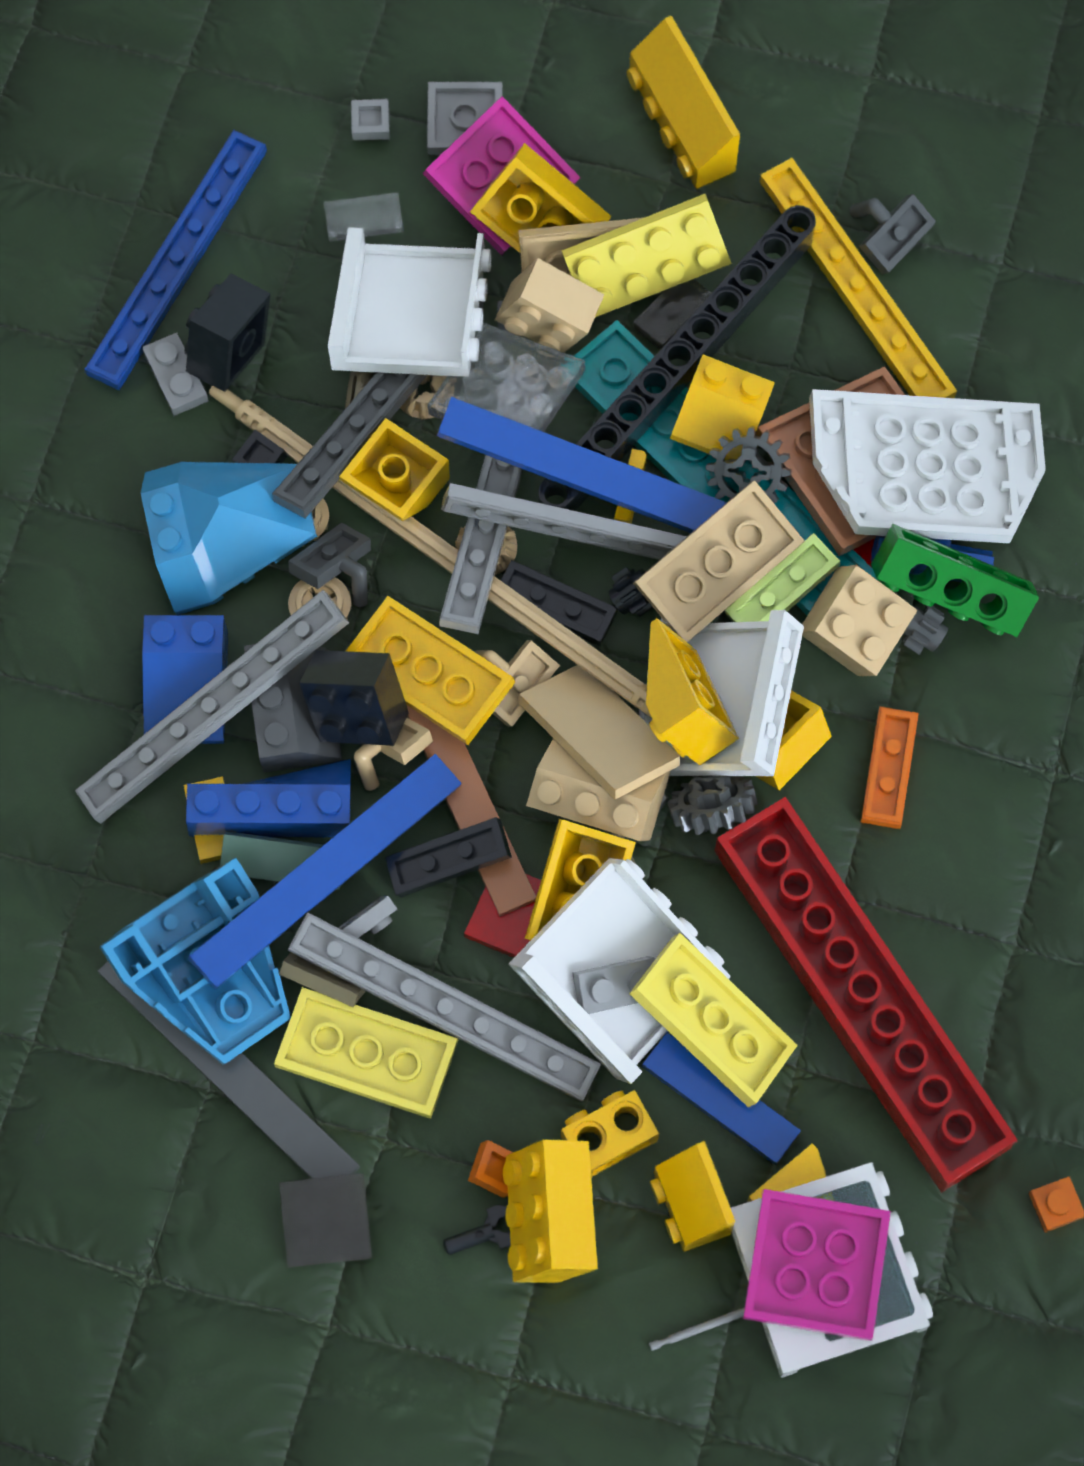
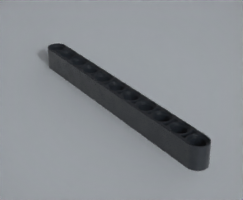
(688, 347)

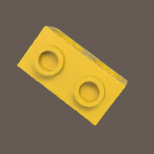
(615, 1143)

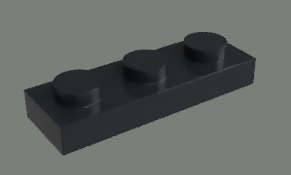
(570, 607)
(448, 857)

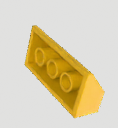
(684, 105)

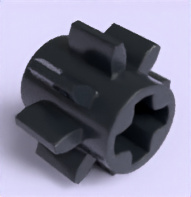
(626, 595)

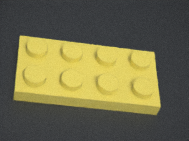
(650, 254)
(713, 1019)
(366, 1053)

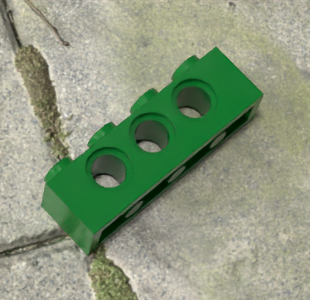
(905, 549)

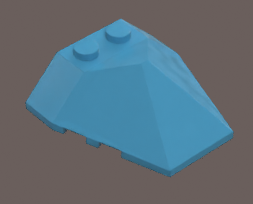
(217, 527)
(155, 965)

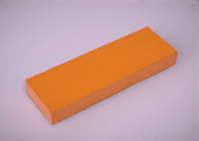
(889, 767)

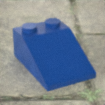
(179, 660)

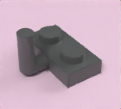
(896, 230)
(335, 554)

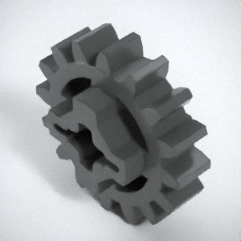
(728, 468)
(712, 803)

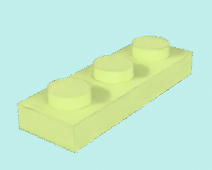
(786, 582)

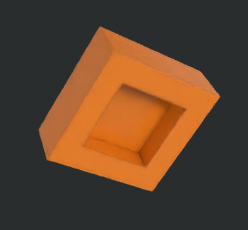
(488, 1168)
(1057, 1204)

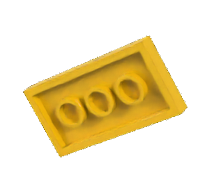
(435, 670)

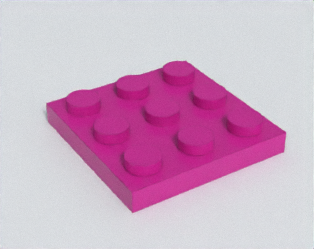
(479, 156)
(817, 1265)

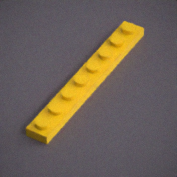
(859, 287)

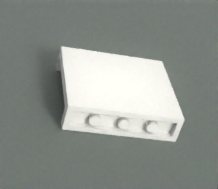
(408, 308)
(754, 678)
(605, 924)

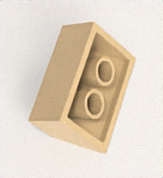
(572, 793)

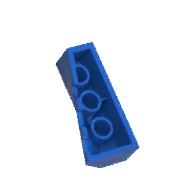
(286, 805)

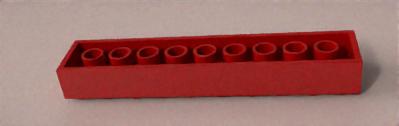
(864, 995)

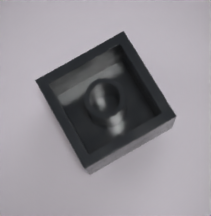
(226, 331)
(354, 697)

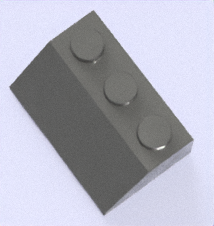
(285, 726)

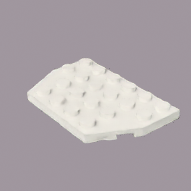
(928, 462)

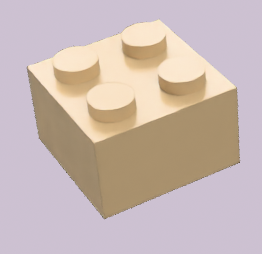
(549, 306)
(857, 620)

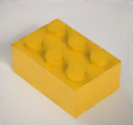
(550, 1211)

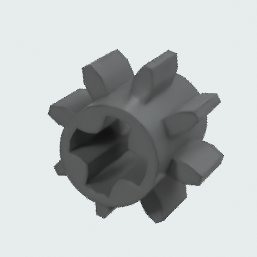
(925, 630)

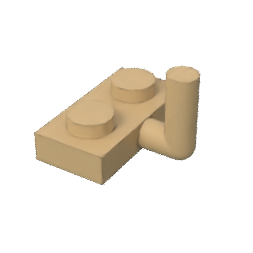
(528, 668)
(409, 743)

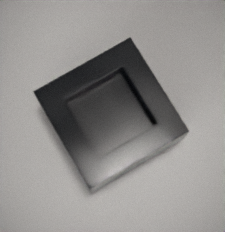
(259, 450)

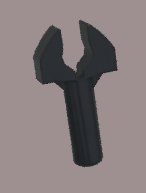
(481, 1234)

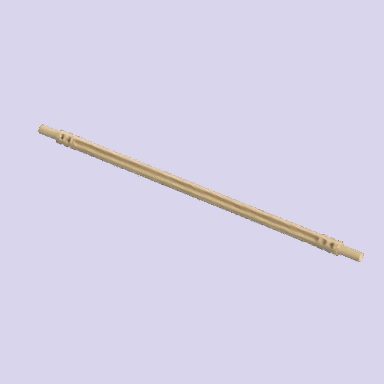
(445, 555)

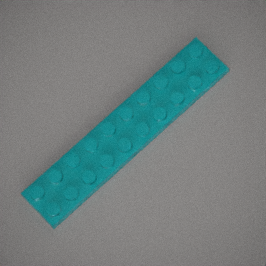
(610, 367)

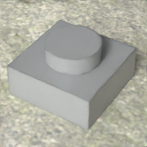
(370, 119)

